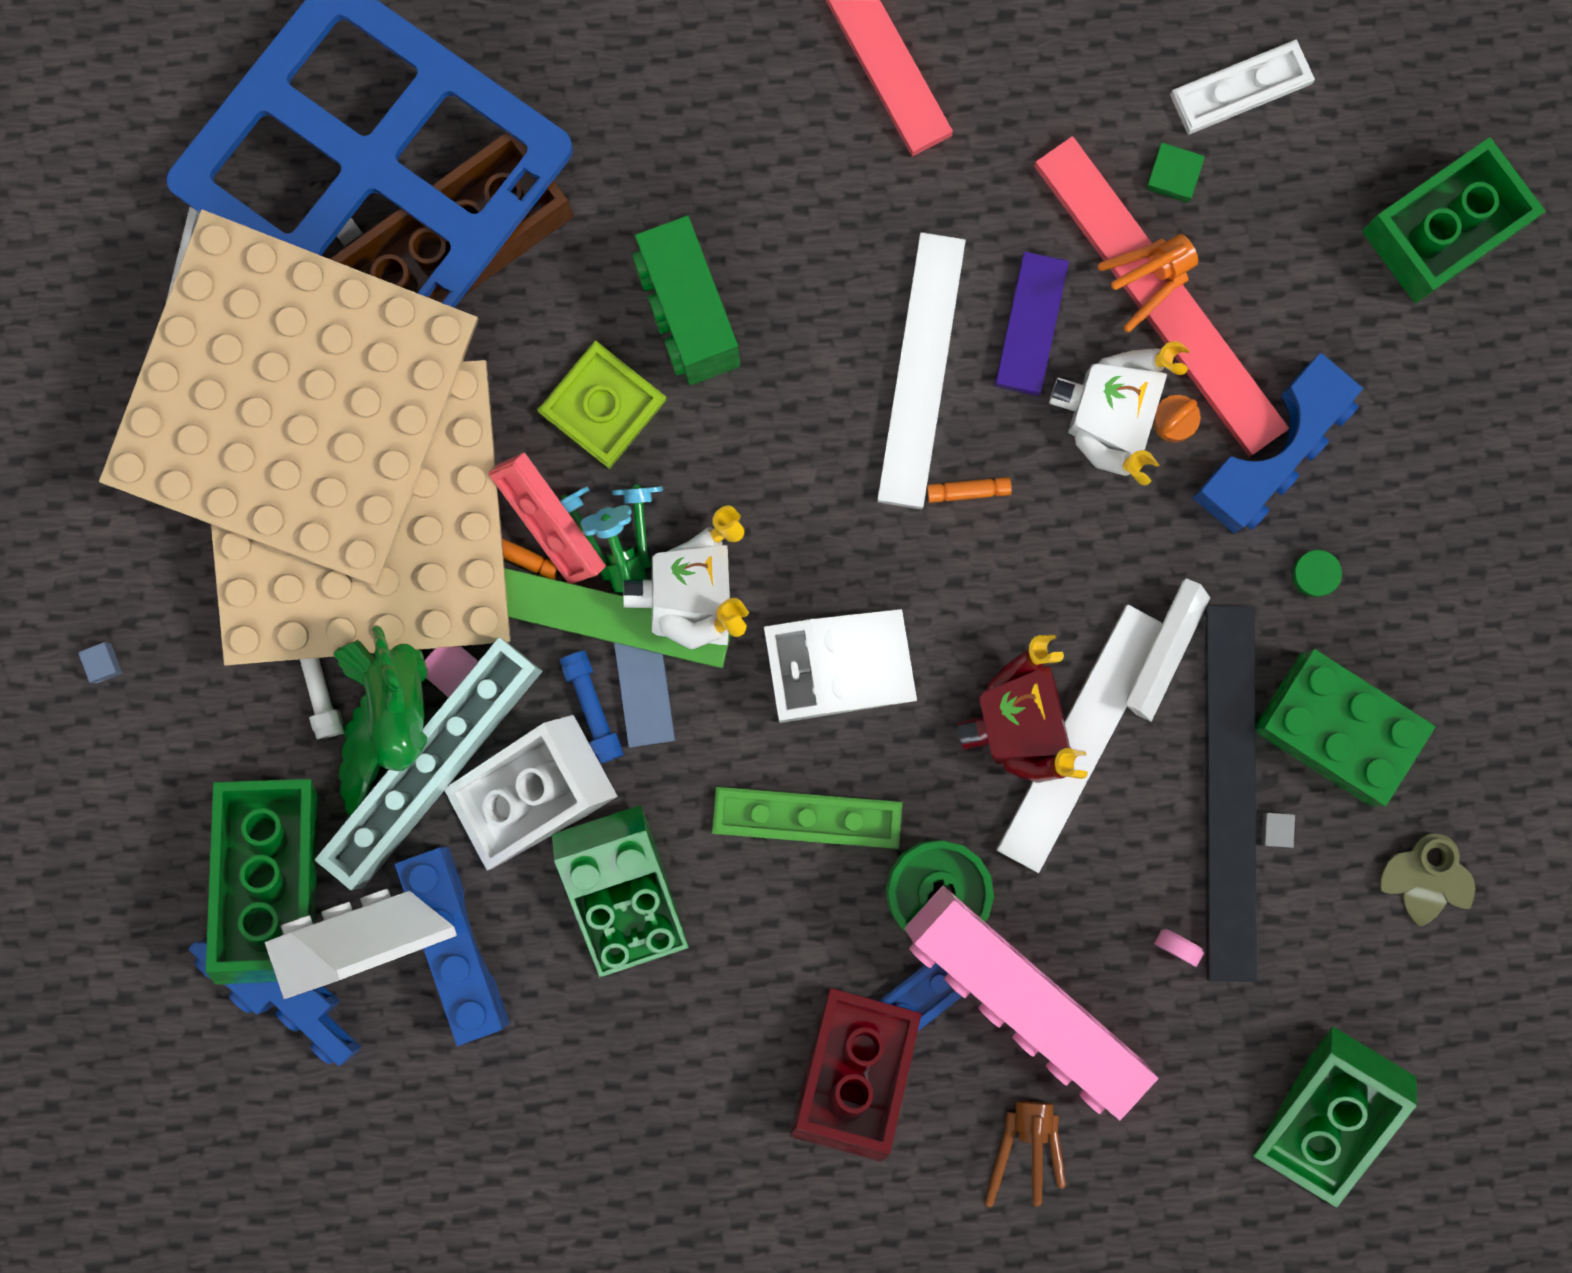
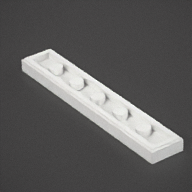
(921, 371)
(1088, 729)

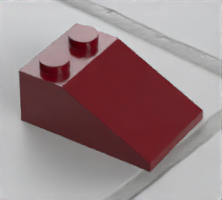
(856, 1075)

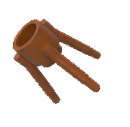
(1035, 1125)

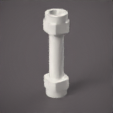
(326, 721)

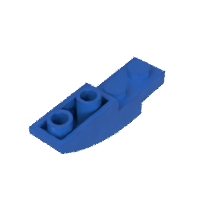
(303, 1012)

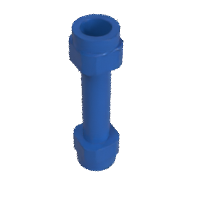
(578, 670)

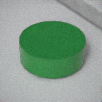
(1316, 573)

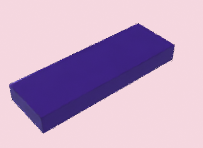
(1031, 323)

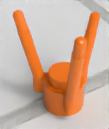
(1167, 260)

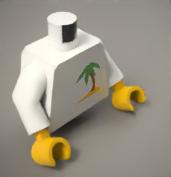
(1118, 407)
(692, 588)

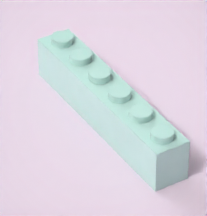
(452, 740)

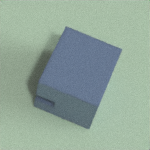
(100, 662)

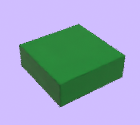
(1175, 172)

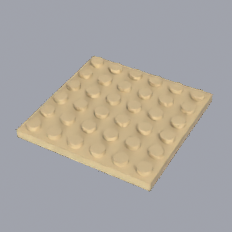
(288, 398)
(439, 581)

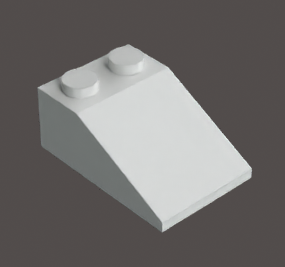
(530, 791)

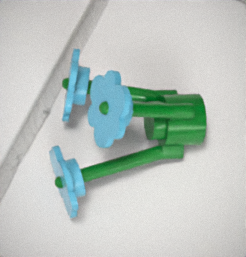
(607, 523)

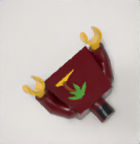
(1025, 719)

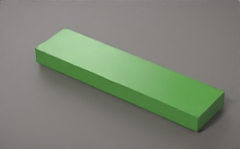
(807, 817)

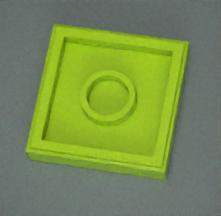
(602, 404)

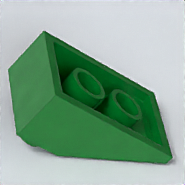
(1337, 1117)

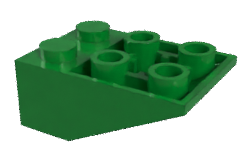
(618, 890)

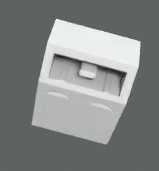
(839, 664)

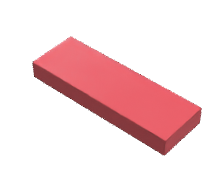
(547, 519)

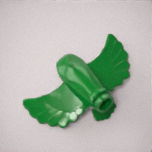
(390, 718)

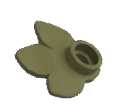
(1427, 886)

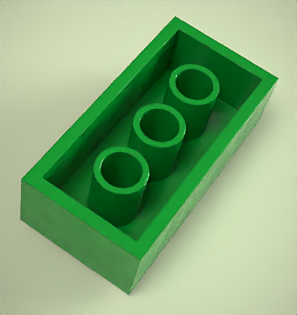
(258, 873)

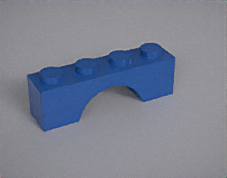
(1314, 402)
(456, 964)

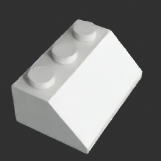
(353, 940)

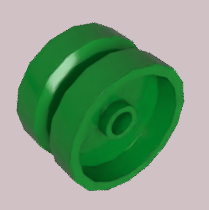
(933, 862)

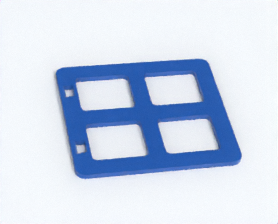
(371, 161)

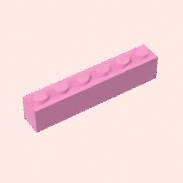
(1030, 1003)

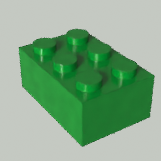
(1452, 220)
(685, 301)
(1344, 728)

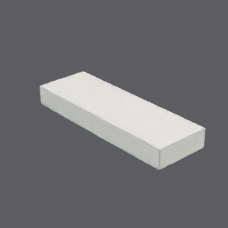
(1242, 87)
(1167, 649)

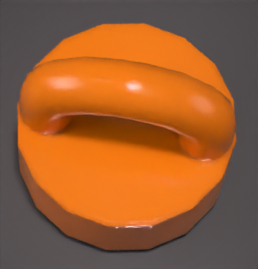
(1176, 418)

